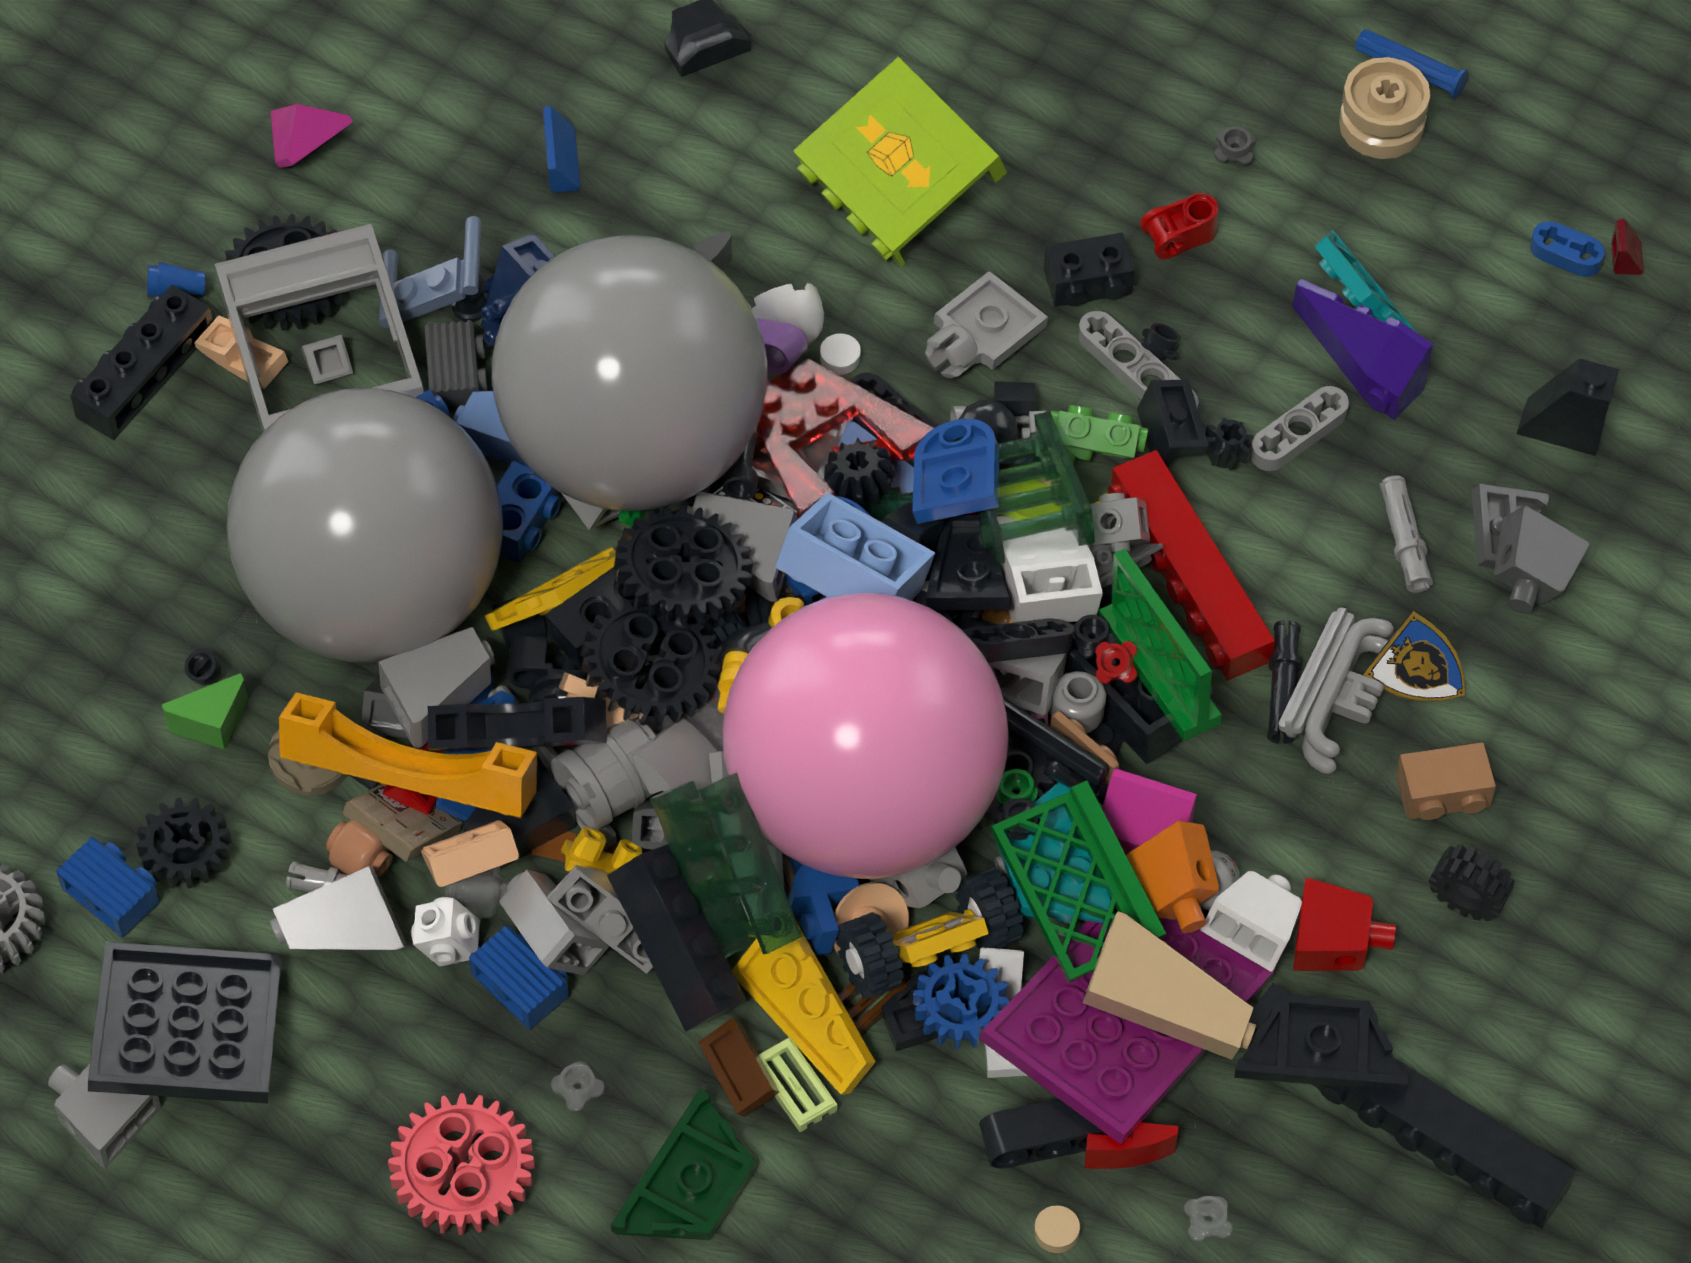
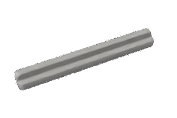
(1315, 672)

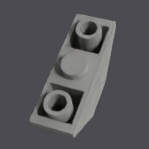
(592, 902)

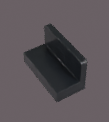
(1172, 420)

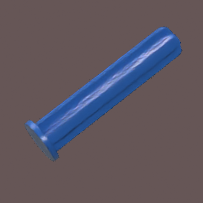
(1434, 71)

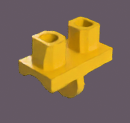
(588, 852)

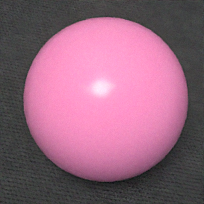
(866, 735)

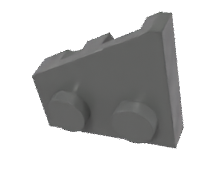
(1490, 507)

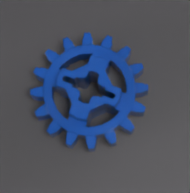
(949, 1014)

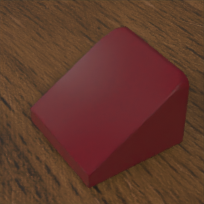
(1626, 250)

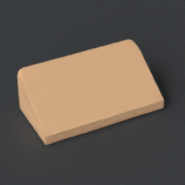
(470, 853)

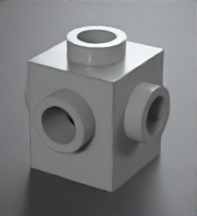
(1131, 522)

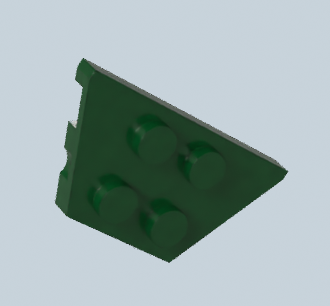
(689, 1179)

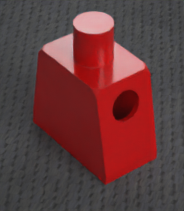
(1337, 929)

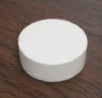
(840, 353)

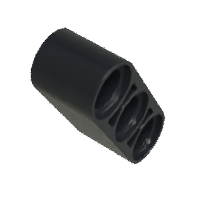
(1034, 1133)

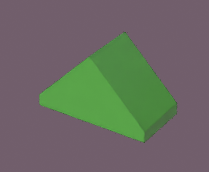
(209, 712)

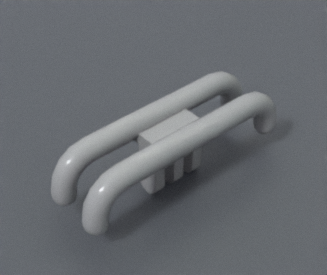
(1345, 692)

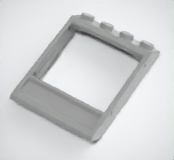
(305, 274)

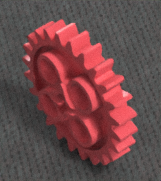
(496, 1179)

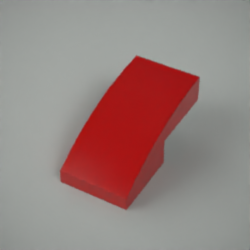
(1148, 1144)

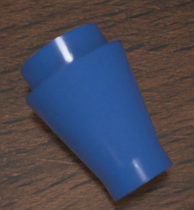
(164, 275)

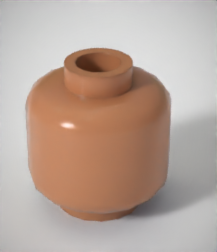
(355, 848)

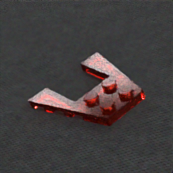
(809, 404)

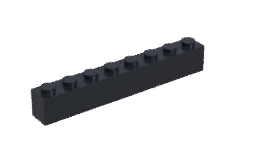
(1455, 1138)

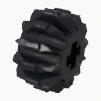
(860, 472)

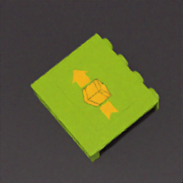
(895, 159)

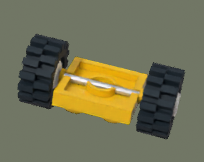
(985, 919)

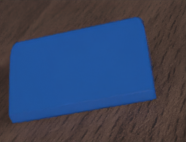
(561, 152)

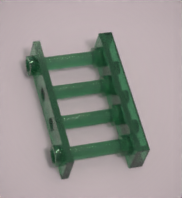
(1063, 490)
(707, 874)

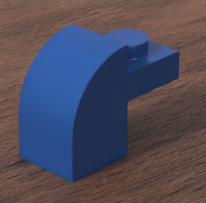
(814, 901)

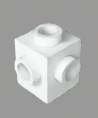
(445, 931)

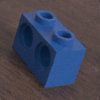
(522, 513)

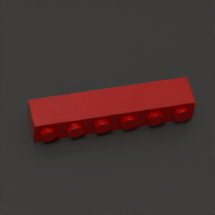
(1196, 570)

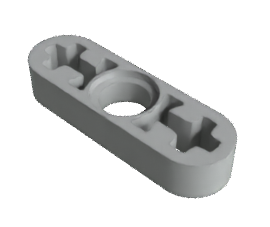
(1303, 412)

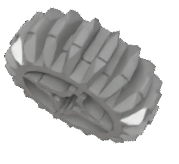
(20, 897)

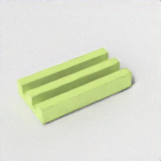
(813, 1113)

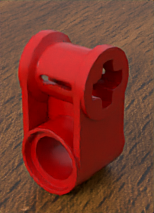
(1180, 225)

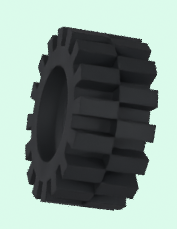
(1471, 883)

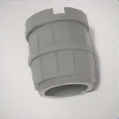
(603, 775)

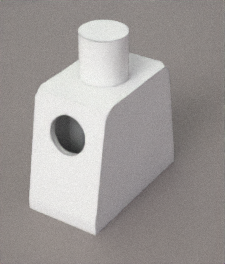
(1255, 917)

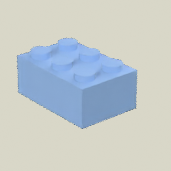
(850, 552)

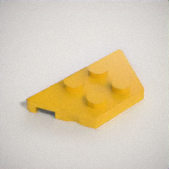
(553, 592)

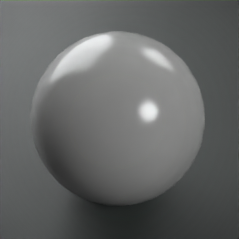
(629, 372)
(364, 525)

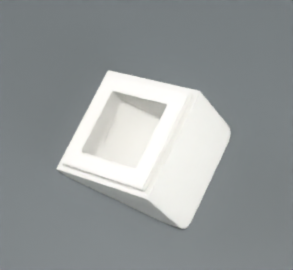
(1009, 966)

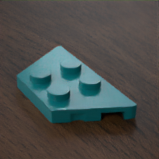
(1360, 285)
(1042, 876)

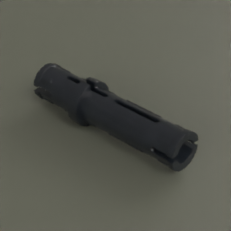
(1284, 665)

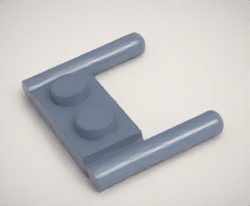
(438, 284)

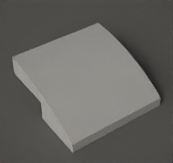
(674, 758)

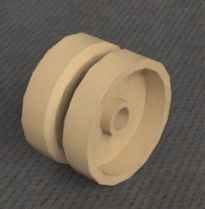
(1384, 108)

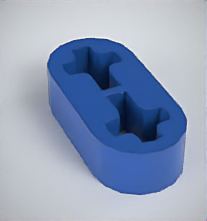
(1567, 249)

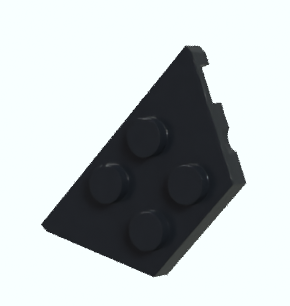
(1322, 1045)

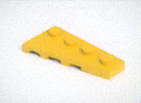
(807, 1009)

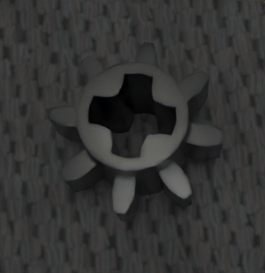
(1228, 443)

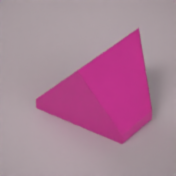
(301, 130)

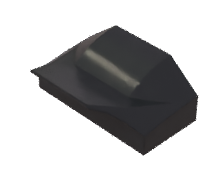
(704, 37)

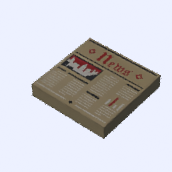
(398, 825)

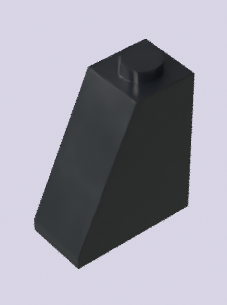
(1571, 407)
(543, 820)

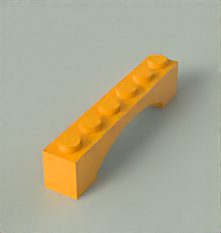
(325, 738)

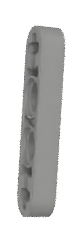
(1120, 339)

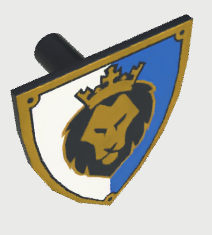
(1418, 663)

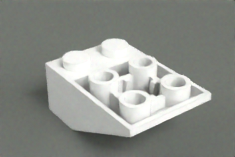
(1049, 576)

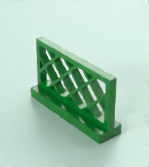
(1165, 655)
(1106, 857)

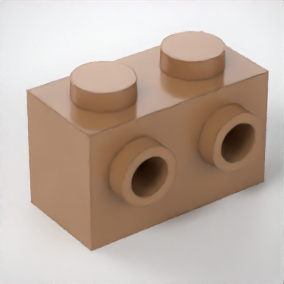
(1445, 781)

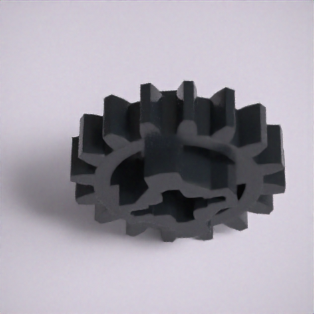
(184, 842)

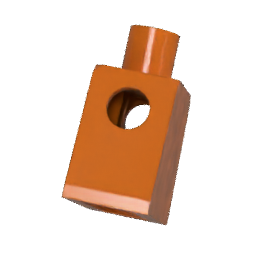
(1177, 873)

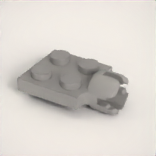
(982, 327)

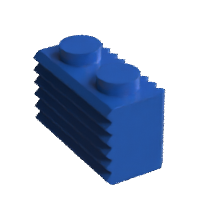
(108, 885)
(518, 977)

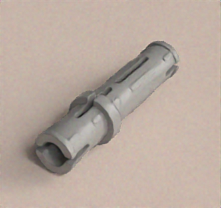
(1409, 547)

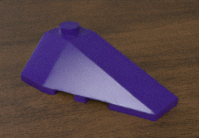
(1378, 357)

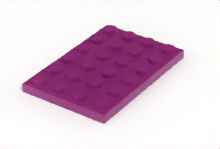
(1099, 1061)

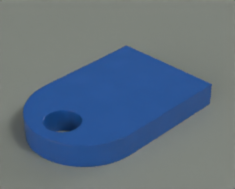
(955, 475)

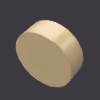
(1057, 1229)

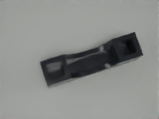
(518, 725)

